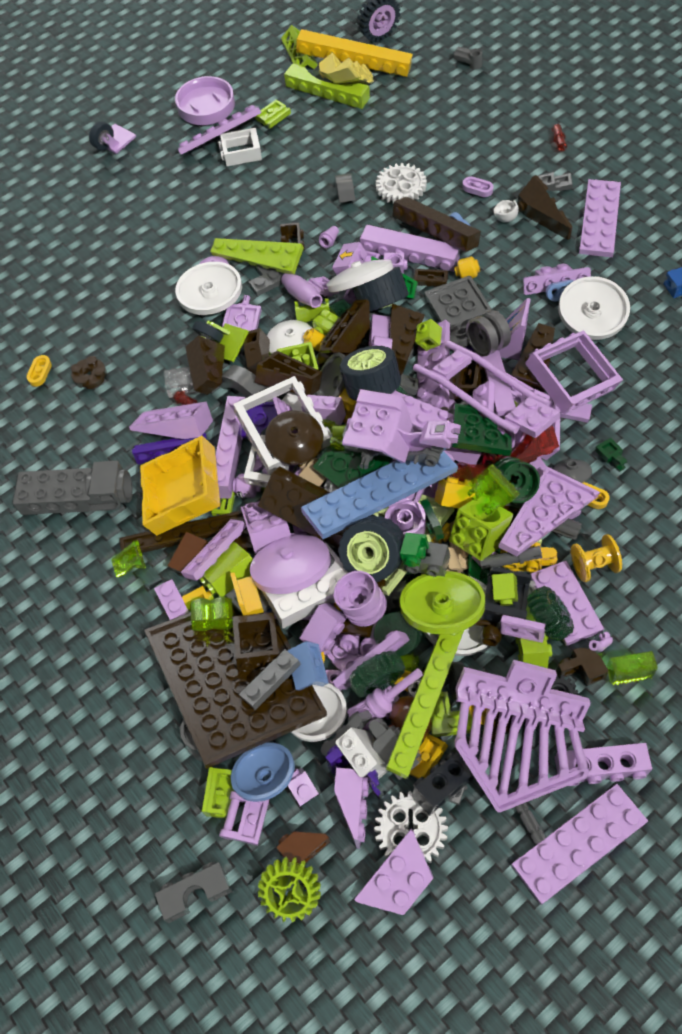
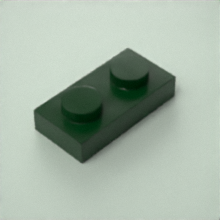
(433, 523)

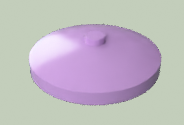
(290, 564)

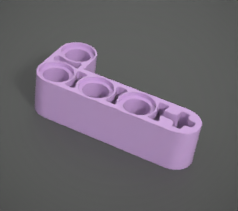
(379, 331)

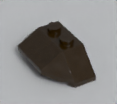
(348, 329)

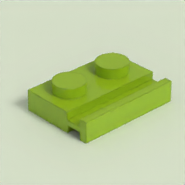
(273, 113)

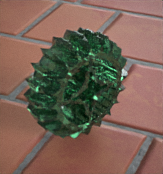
(551, 611)
(377, 672)

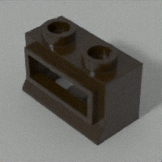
(292, 230)

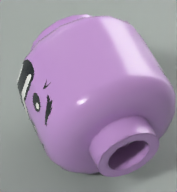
(244, 490)

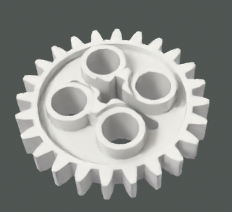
(401, 182)
(391, 829)

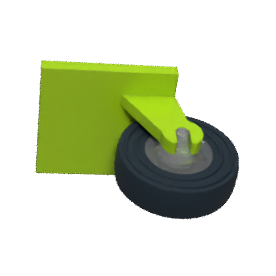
(228, 335)

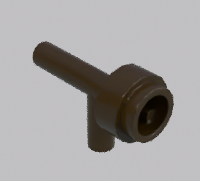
(489, 633)

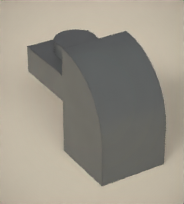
(344, 187)

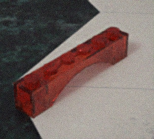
(527, 451)

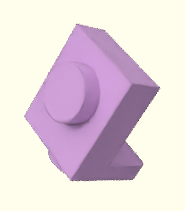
(302, 787)

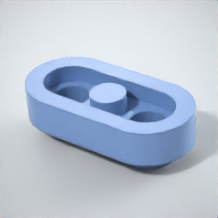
(559, 286)

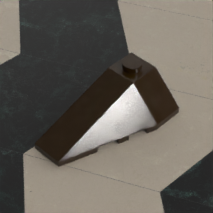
(539, 207)

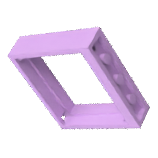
(592, 355)

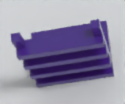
(336, 759)

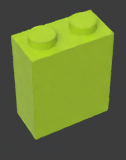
(218, 576)

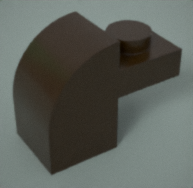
(585, 662)

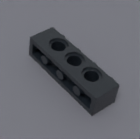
(431, 798)

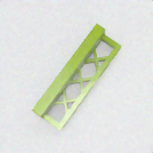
(309, 60)

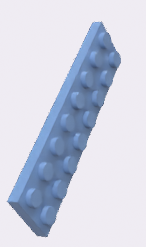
(373, 493)

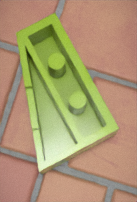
(531, 651)

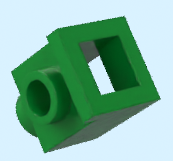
(414, 549)

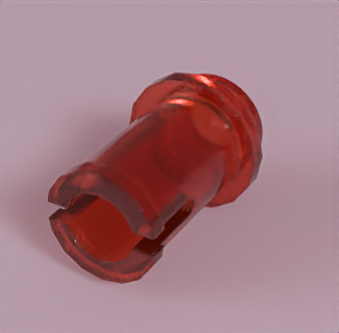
(181, 397)

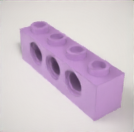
(635, 754)

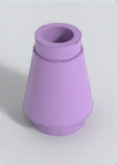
(328, 237)

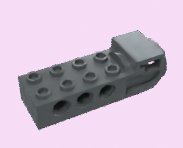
(73, 489)

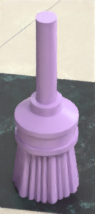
(380, 701)

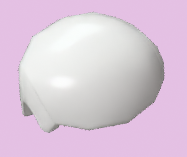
(506, 211)

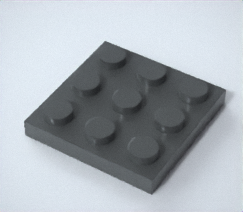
(457, 301)

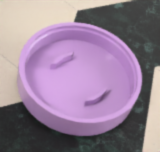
(205, 100)

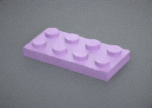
(564, 583)

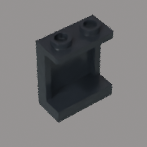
(493, 610)

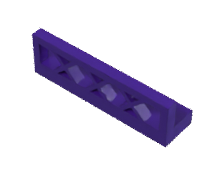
(146, 452)

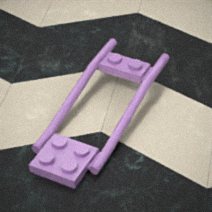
(530, 417)

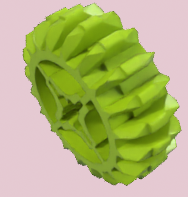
(302, 900)

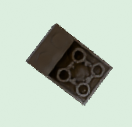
(467, 379)

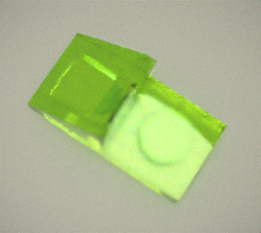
(128, 559)

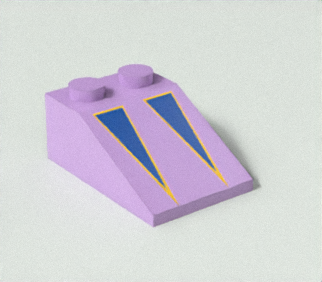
(517, 323)

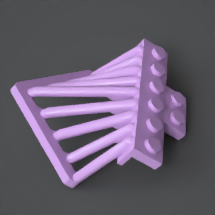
(527, 695)

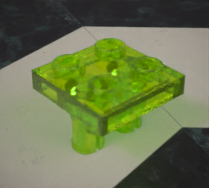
(494, 487)

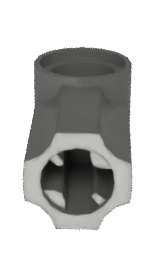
(471, 57)

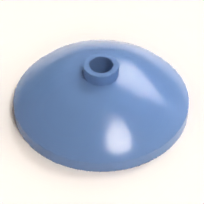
(262, 772)

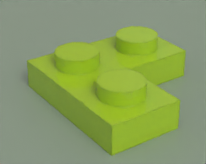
(444, 721)

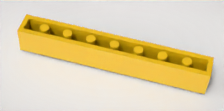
(370, 55)

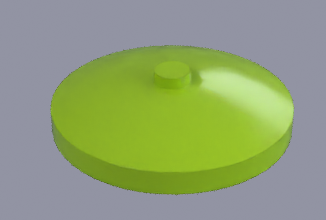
(442, 603)

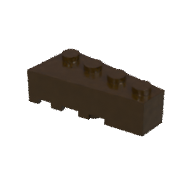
(403, 332)
(541, 336)

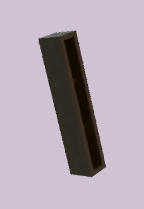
(436, 224)

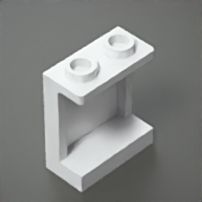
(359, 751)

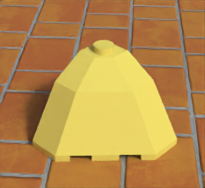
(344, 72)

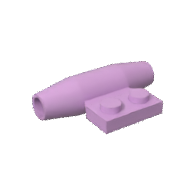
(307, 291)

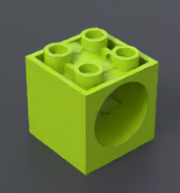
(477, 531)

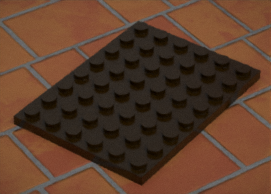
(207, 689)

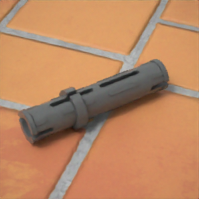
(508, 558)

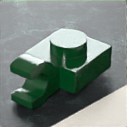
(611, 451)

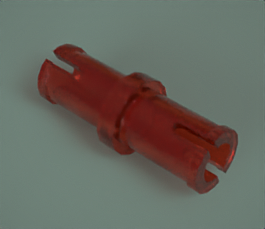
(559, 137)

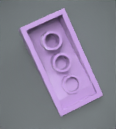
(177, 422)

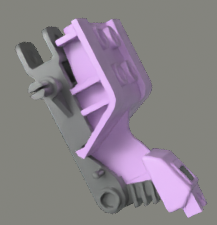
(385, 429)

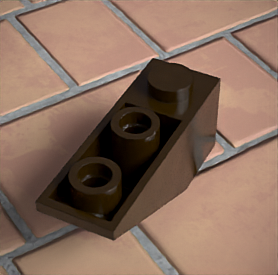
(256, 348)

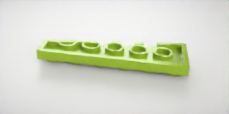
(275, 255)

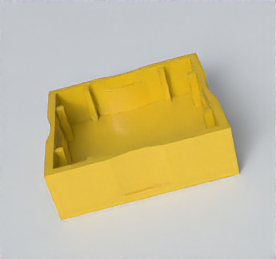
(179, 486)

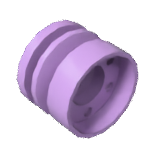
(360, 598)

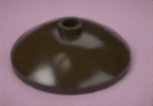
(290, 447)

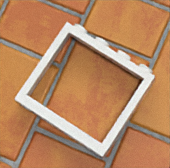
(242, 406)

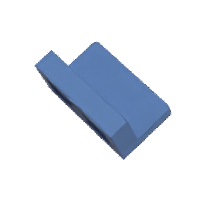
(311, 668)

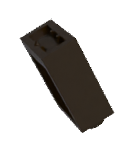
(254, 624)

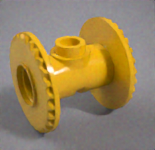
(597, 558)

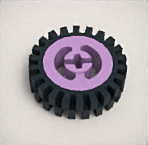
(378, 19)

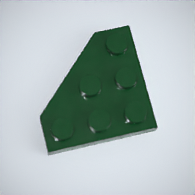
(479, 433)
(344, 466)

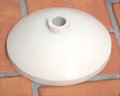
(287, 334)
(336, 713)

